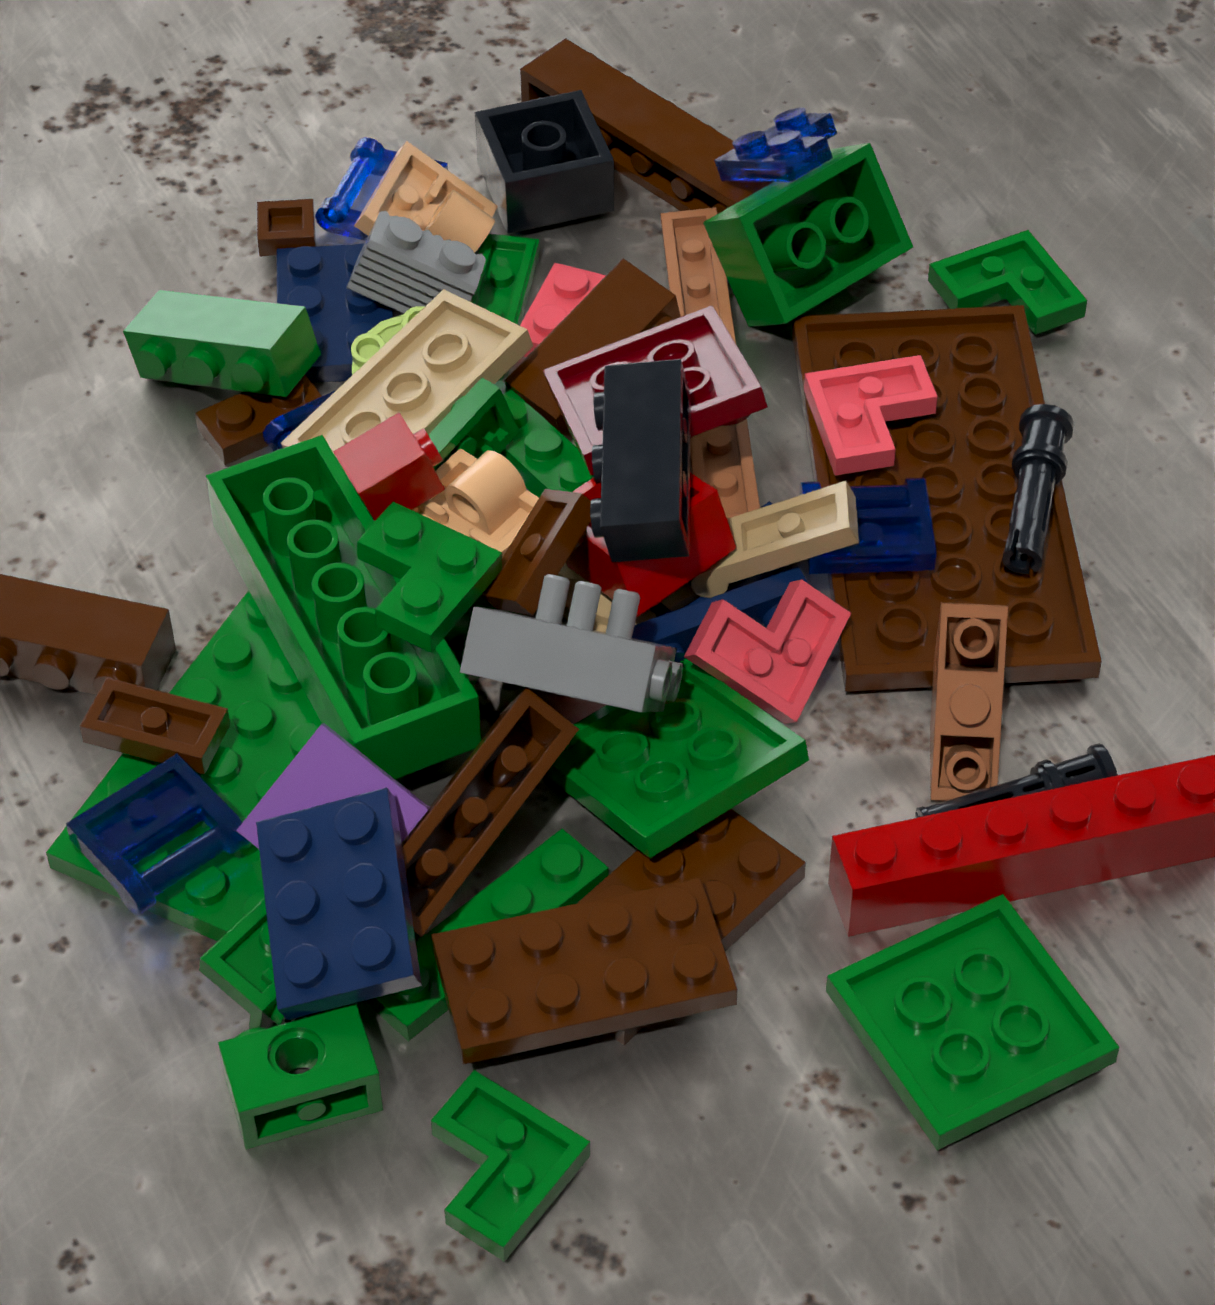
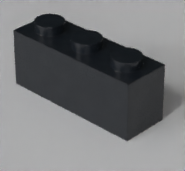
(643, 461)

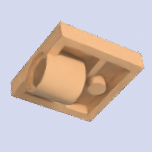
(431, 198)
(481, 498)

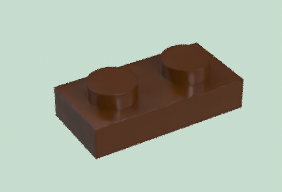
(238, 423)
(540, 548)
(154, 724)

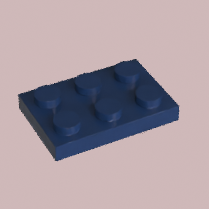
(319, 281)
(337, 904)

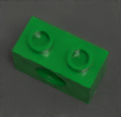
(280, 1104)

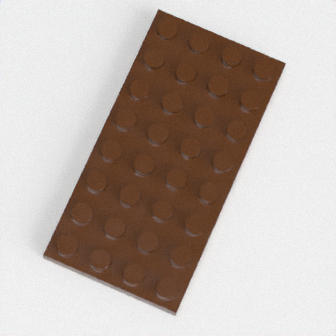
(965, 452)

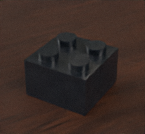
(544, 161)

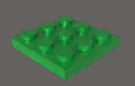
(675, 768)
(971, 1021)

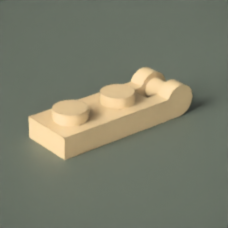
(783, 536)

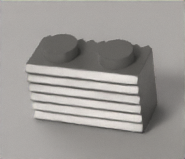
(411, 266)

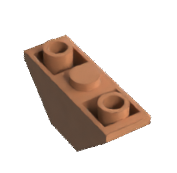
(967, 699)

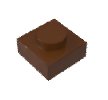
(285, 225)

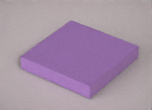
(327, 772)

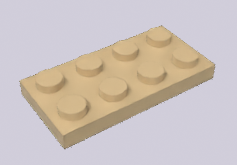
(420, 372)

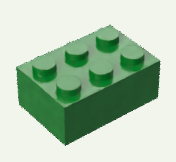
(808, 236)

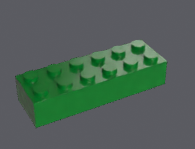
(294, 540)

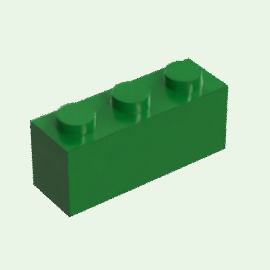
(222, 342)

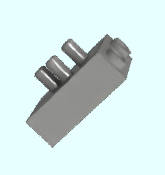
(573, 656)

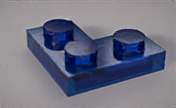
(781, 152)

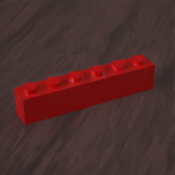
(1024, 846)

